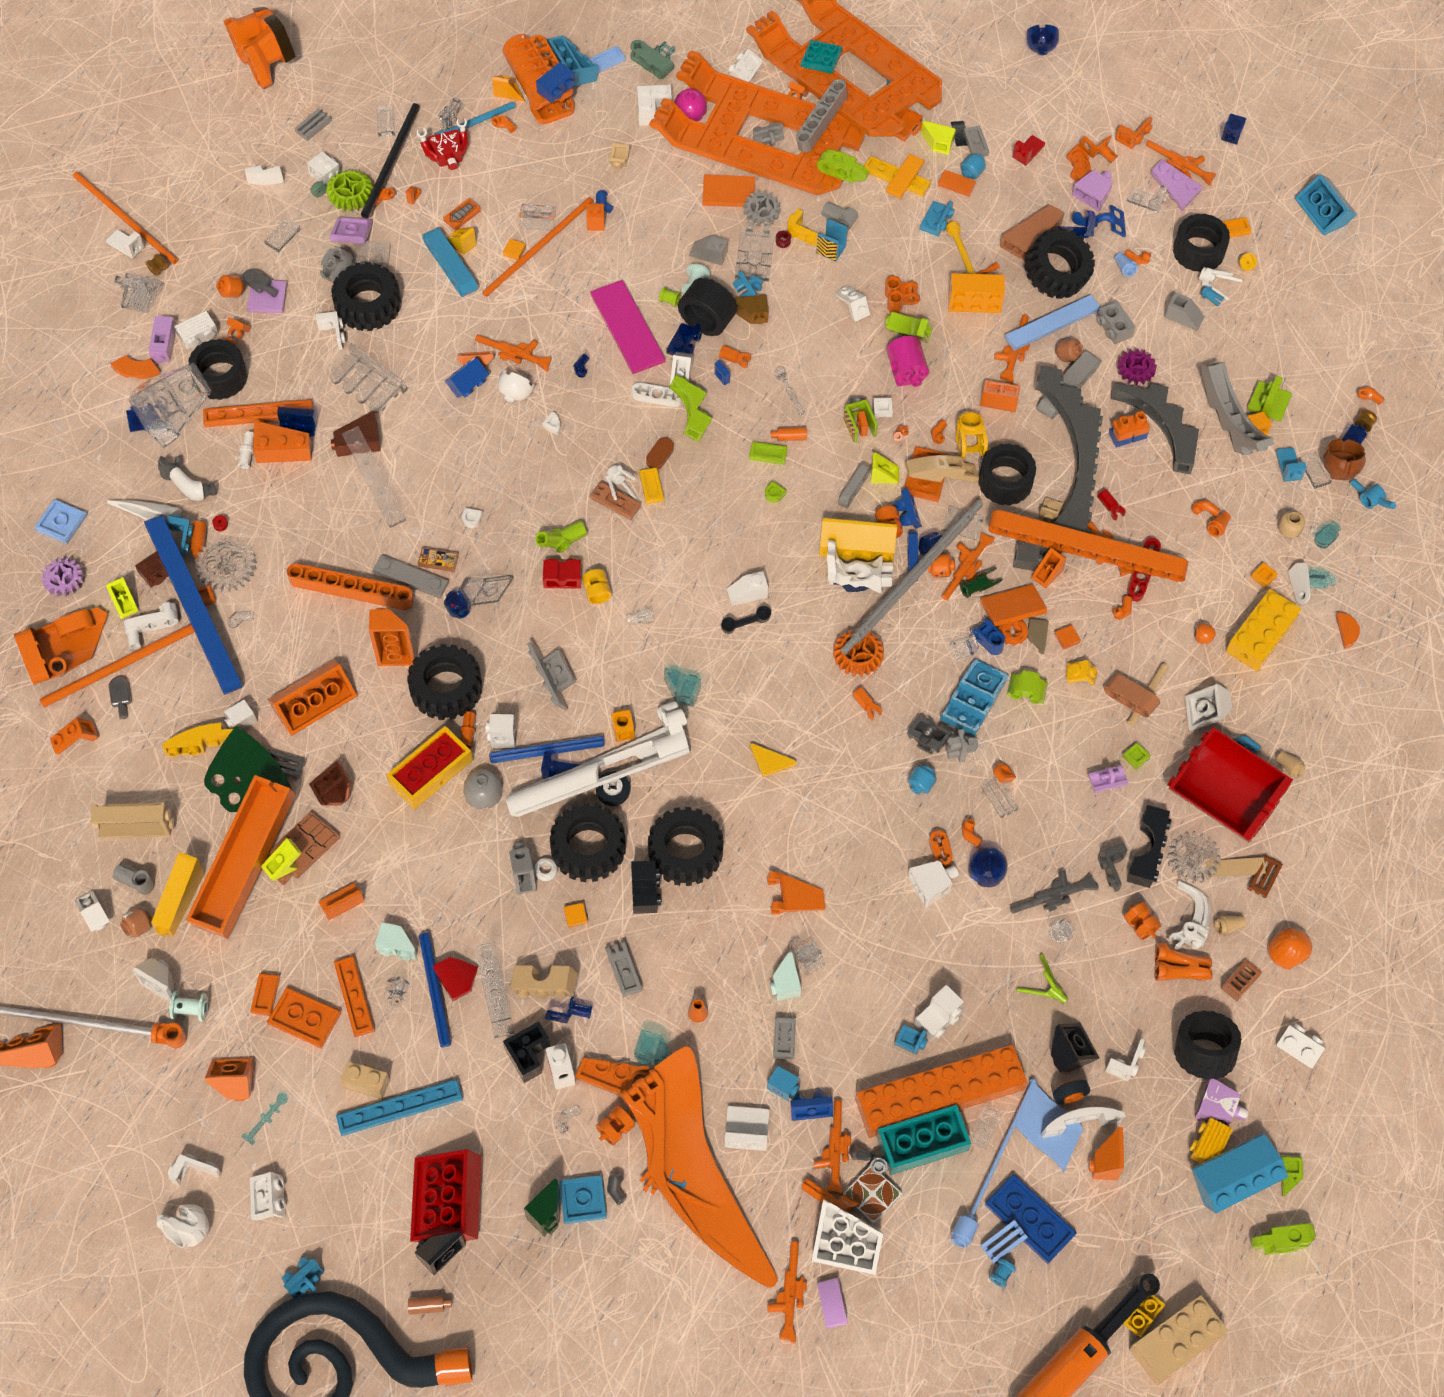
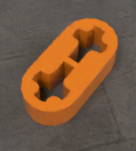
(945, 847)

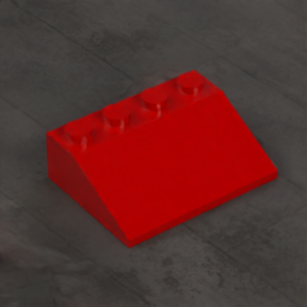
(446, 1195)

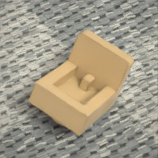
(619, 155)

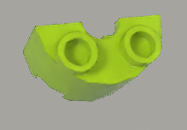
(1027, 685)

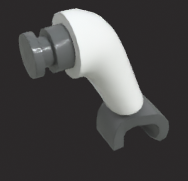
(189, 488)

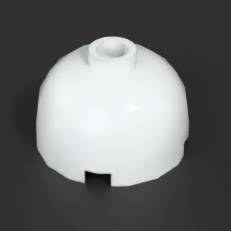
(514, 387)

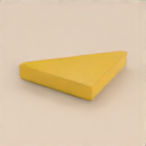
(769, 761)

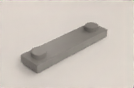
(410, 576)

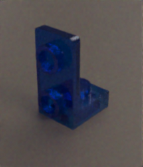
(1233, 129)
(552, 767)

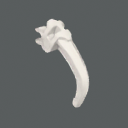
(1194, 932)

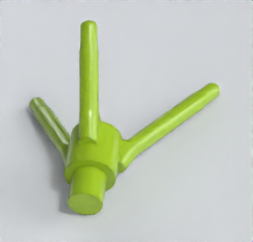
(1054, 991)

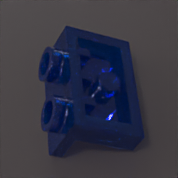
(684, 339)
(298, 419)

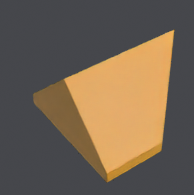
(506, 88)

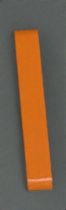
(357, 592)

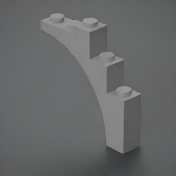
(1232, 417)

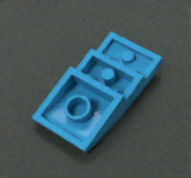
(974, 697)

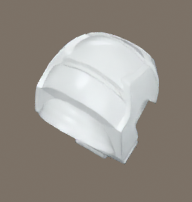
(189, 1229)

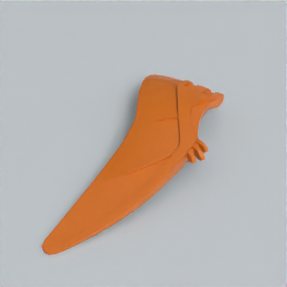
(675, 1139)

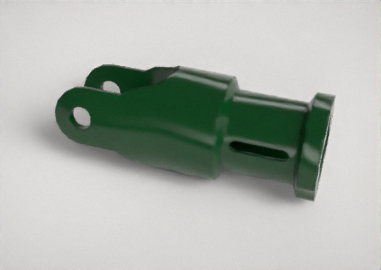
(978, 583)

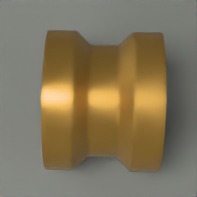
(156, 264)
(1366, 419)

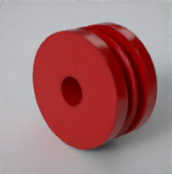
(220, 523)

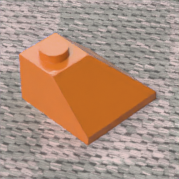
(231, 1077)
(1109, 1158)

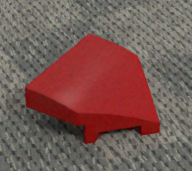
(456, 976)

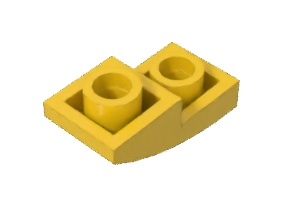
(1144, 1315)

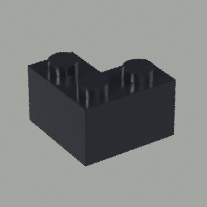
(644, 883)
(522, 1050)

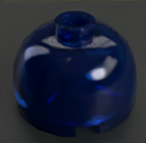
(1042, 39)
(987, 866)

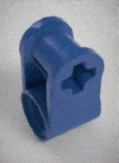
(987, 634)

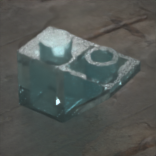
(682, 686)
(651, 1048)

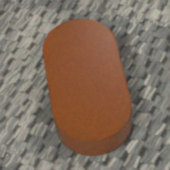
(660, 453)

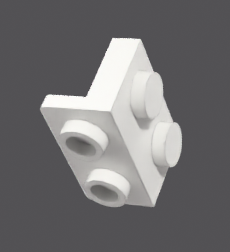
(1301, 1045)

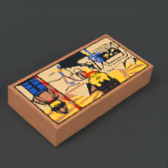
(438, 559)

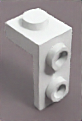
(856, 302)
(179, 1168)

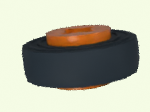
(1071, 1091)

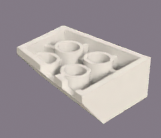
(846, 1241)

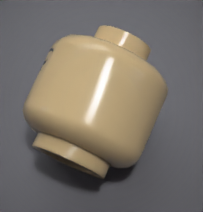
(1291, 524)

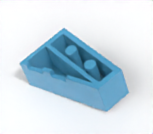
(569, 56)

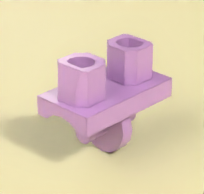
(1108, 779)

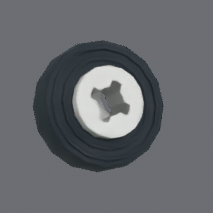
(613, 795)

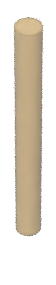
(1152, 686)

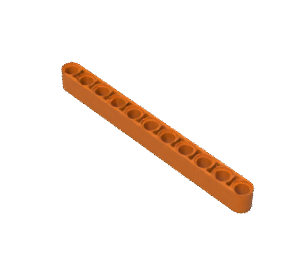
(1088, 545)

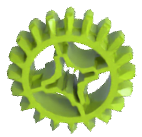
(349, 190)

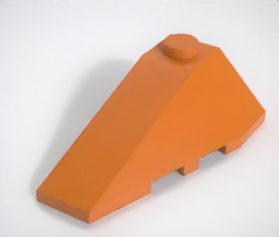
(35, 1050)

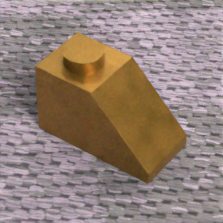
(753, 309)

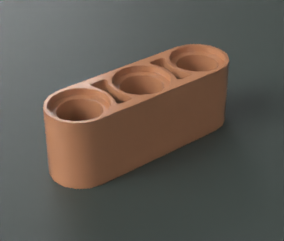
(1132, 695)

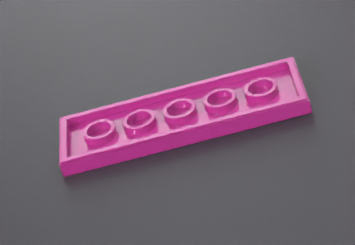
(627, 327)

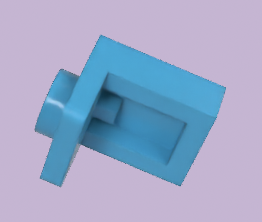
(911, 1040)

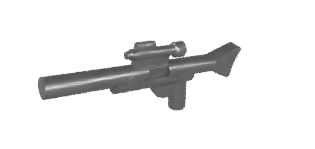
(1053, 897)

